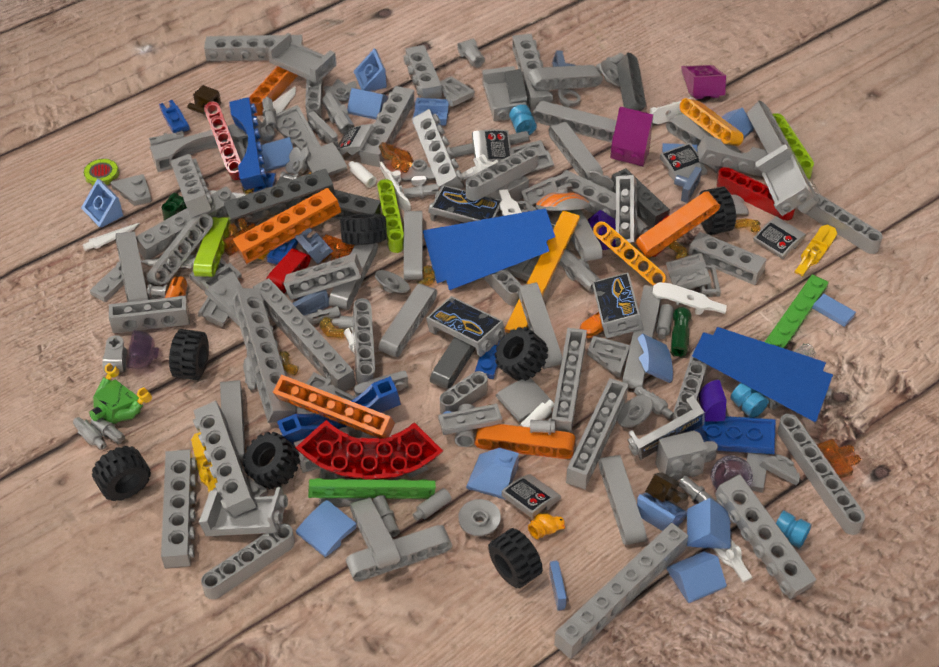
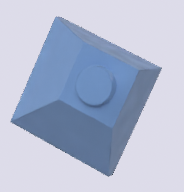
(494, 472)

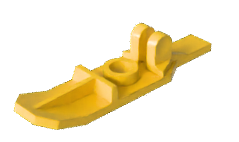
(821, 243)
(204, 472)

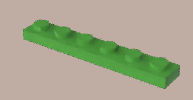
(797, 312)
(371, 488)

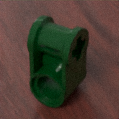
(173, 206)

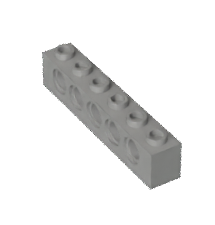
(242, 47)
(527, 59)
(387, 124)
(437, 151)
(192, 185)
(163, 234)
(569, 379)
(214, 429)
(597, 434)
(178, 493)
(776, 541)

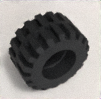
(725, 217)
(363, 229)
(521, 353)
(188, 354)
(262, 451)
(121, 473)
(515, 558)

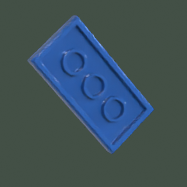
(741, 434)

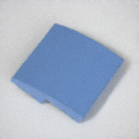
(437, 106)
(656, 358)
(326, 528)

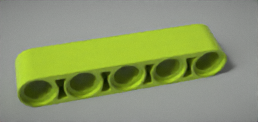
(798, 149)
(390, 209)
(211, 248)

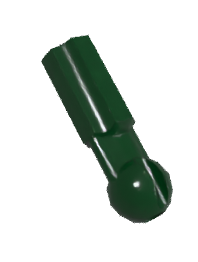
(680, 332)

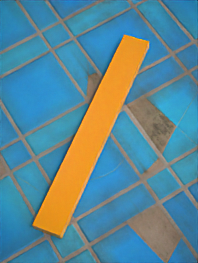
(546, 264)

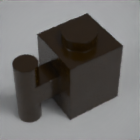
(202, 97)
(664, 489)

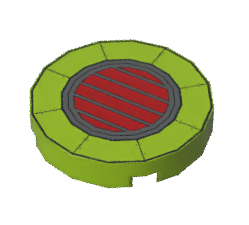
(101, 169)

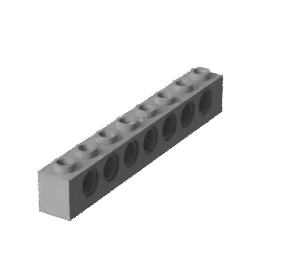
(306, 337)
(262, 351)
(620, 591)

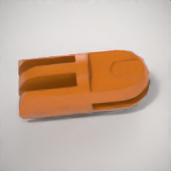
(177, 287)
(592, 325)

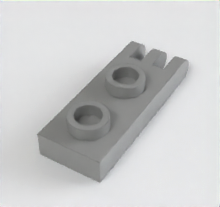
(322, 129)

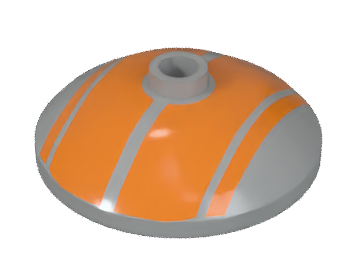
(562, 200)

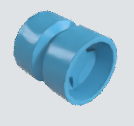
(522, 119)
(752, 402)
(793, 530)

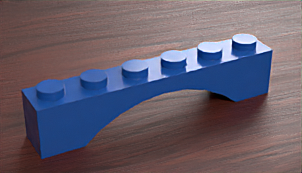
(250, 168)
(378, 397)

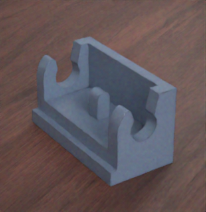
(314, 245)

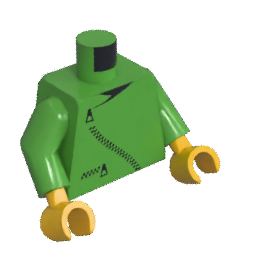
(115, 401)

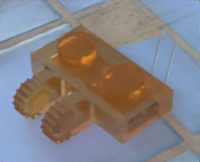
(399, 157)
(229, 245)
(339, 248)
(837, 459)

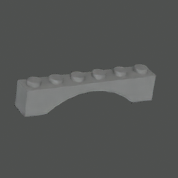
(165, 152)

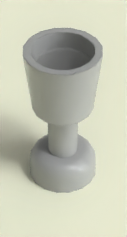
(465, 438)

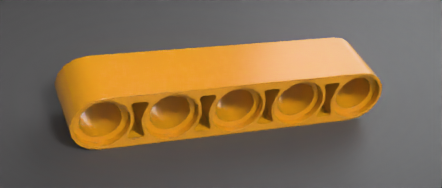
(711, 122)
(624, 247)

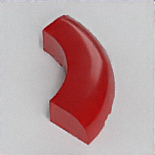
(369, 457)

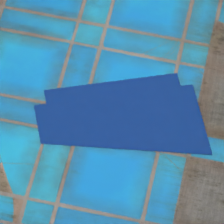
(486, 246)
(769, 369)

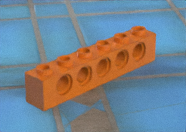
(286, 225)
(334, 407)

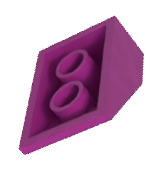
(704, 81)
(632, 136)

